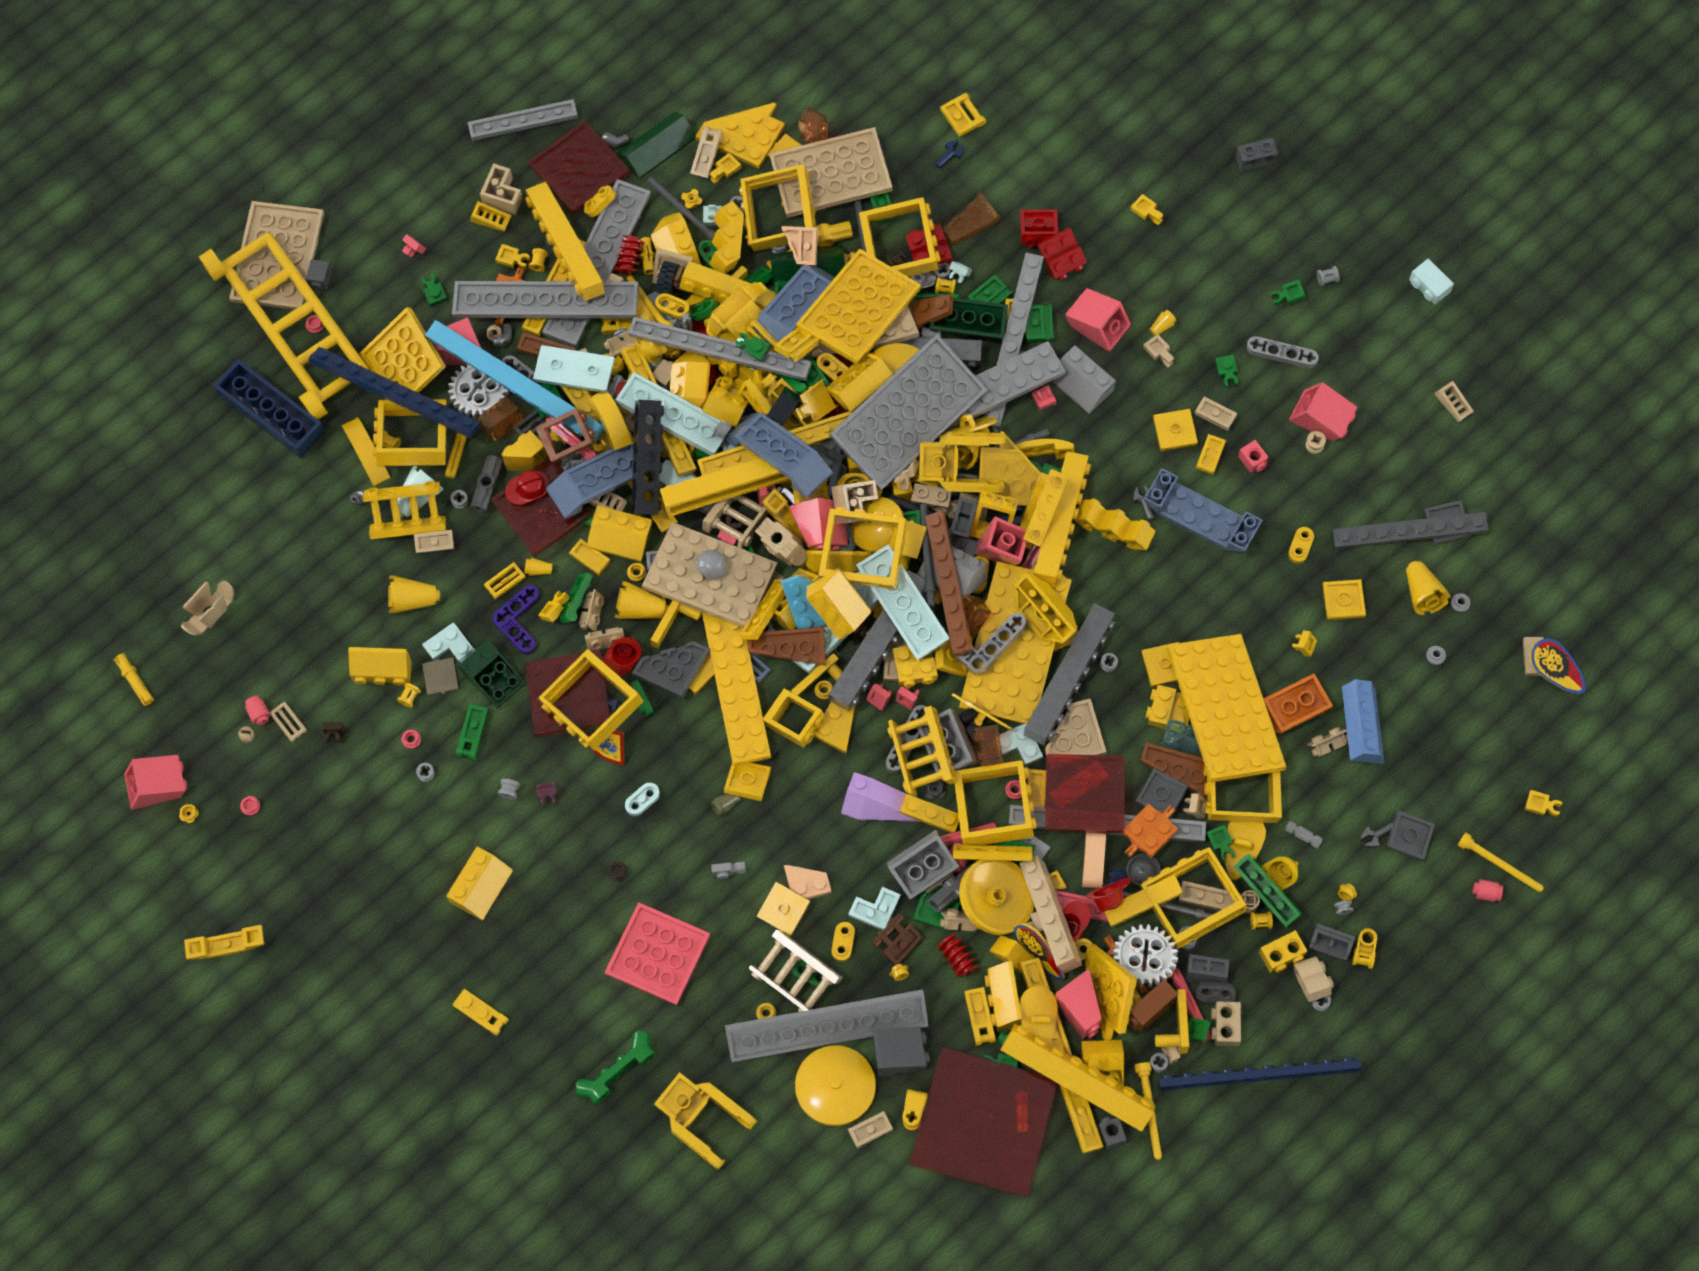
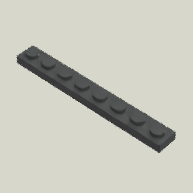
(1410, 530)

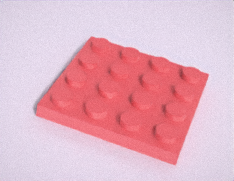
(657, 954)

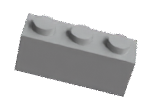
(1084, 380)
(969, 569)
(957, 741)
(922, 864)

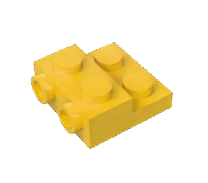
(912, 671)
(1166, 706)

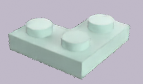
(446, 640)
(1015, 740)
(878, 913)

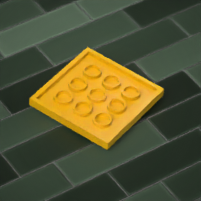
(404, 353)

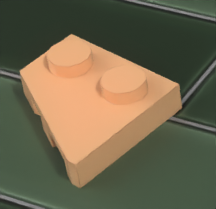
(803, 243)
(807, 882)

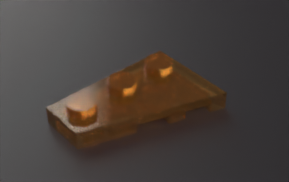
(972, 220)

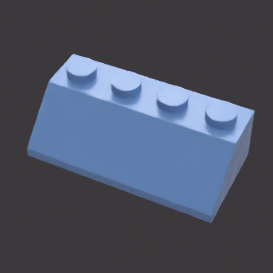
(1362, 722)

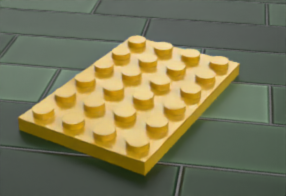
(858, 306)

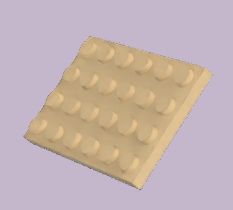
(838, 171)
(298, 235)
(728, 598)

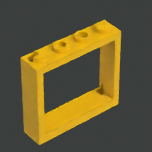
(768, 179)
(911, 268)
(405, 456)
(864, 579)
(568, 678)
(1275, 808)
(999, 834)
(1210, 923)

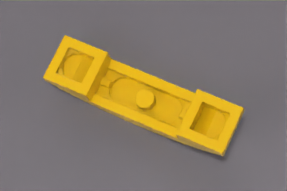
(1045, 446)
(364, 448)
(781, 512)
(224, 944)

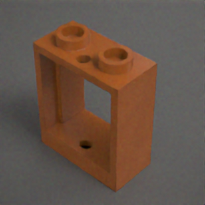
(549, 444)
(1152, 1007)

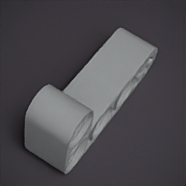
(995, 642)

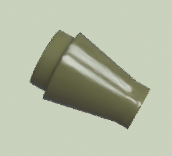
(724, 803)

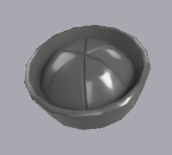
(1142, 867)

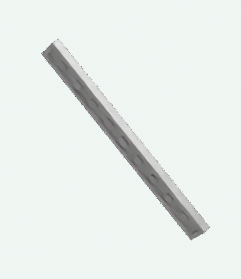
(1018, 319)
(716, 348)
(1187, 829)

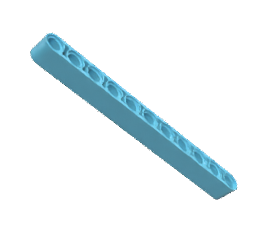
(507, 377)

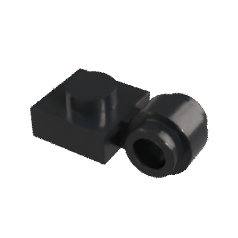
(967, 717)

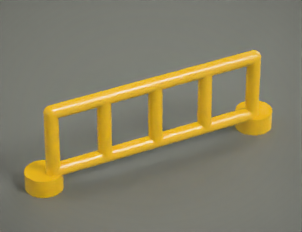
(314, 397)

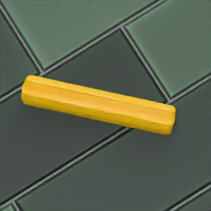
(455, 456)

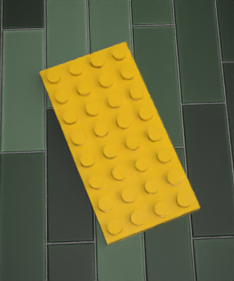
(1018, 677)
(1226, 708)

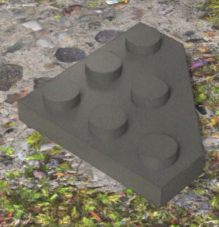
(673, 668)

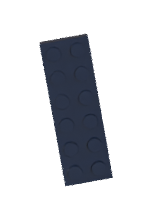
(269, 408)

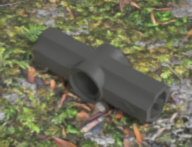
(484, 493)
(947, 894)

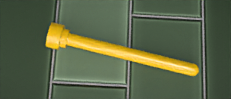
(651, 307)
(1468, 843)
(1143, 1071)

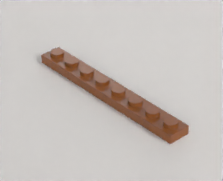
(949, 583)

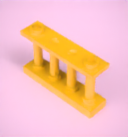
(1042, 507)
(407, 527)
(940, 755)

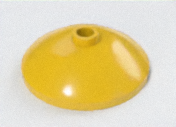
(874, 535)

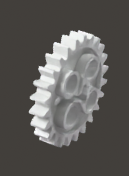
(466, 380)
(1163, 958)

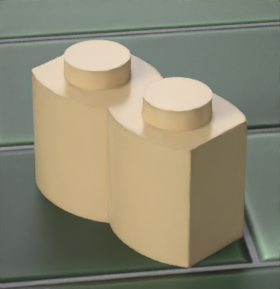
(1312, 978)

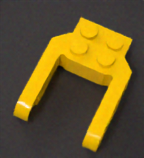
(940, 461)
(683, 1104)

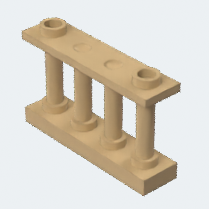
(722, 507)
(798, 953)

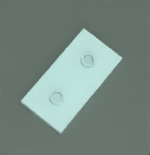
(574, 369)

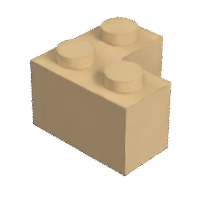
(498, 191)
(852, 495)

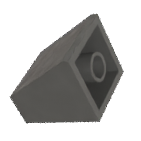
(900, 1050)

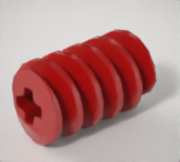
(628, 255)
(957, 957)

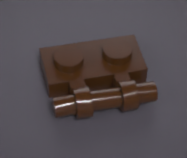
(901, 944)

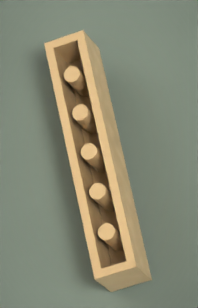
(1051, 914)

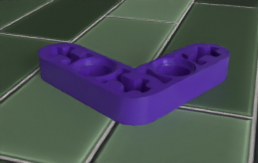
(511, 622)

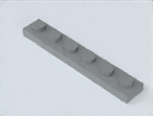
(522, 120)

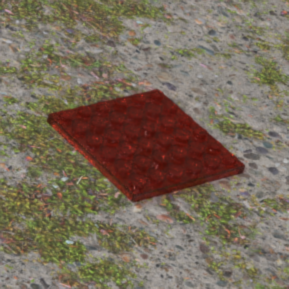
(984, 1122)

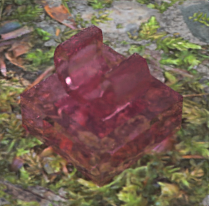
(546, 790)

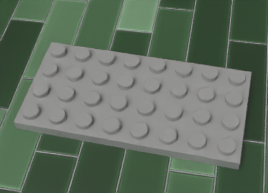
(908, 410)

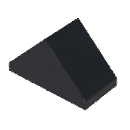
(783, 406)

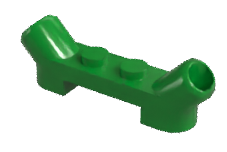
(597, 1089)

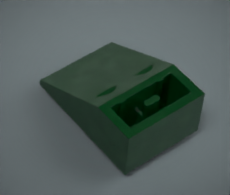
(490, 672)

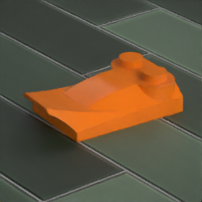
(1297, 704)

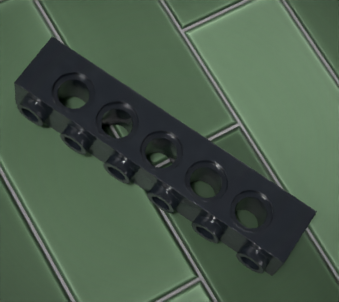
(640, 466)

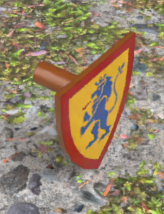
(612, 748)

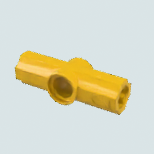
(831, 233)

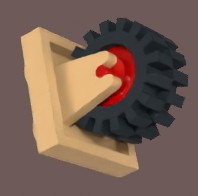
(669, 270)

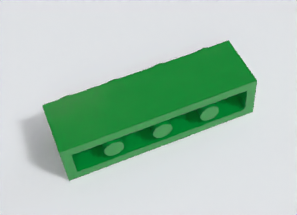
(1267, 890)

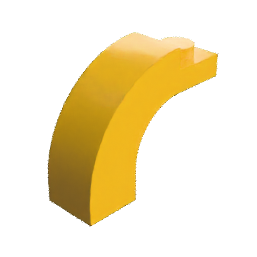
(611, 420)

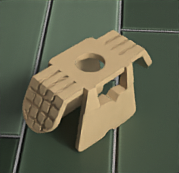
(789, 547)
(200, 601)

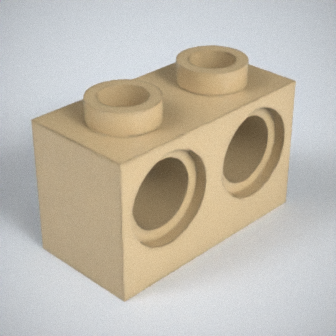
(935, 497)
(1232, 1024)

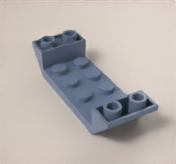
(793, 301)
(782, 452)
(593, 479)
(1200, 514)

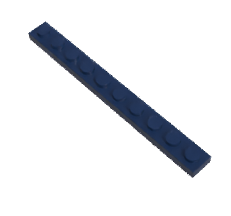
(394, 392)
(1267, 1073)

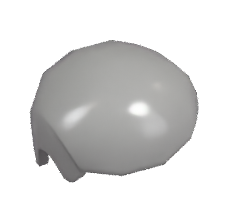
(711, 564)

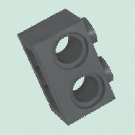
(1256, 154)
(964, 514)

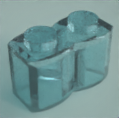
(1180, 735)

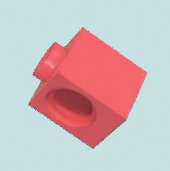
(1253, 449)

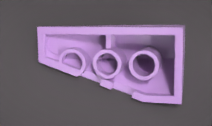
(873, 801)

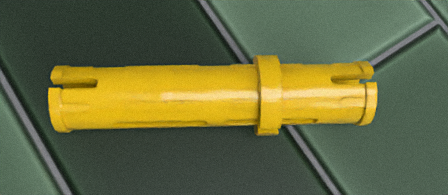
(136, 683)

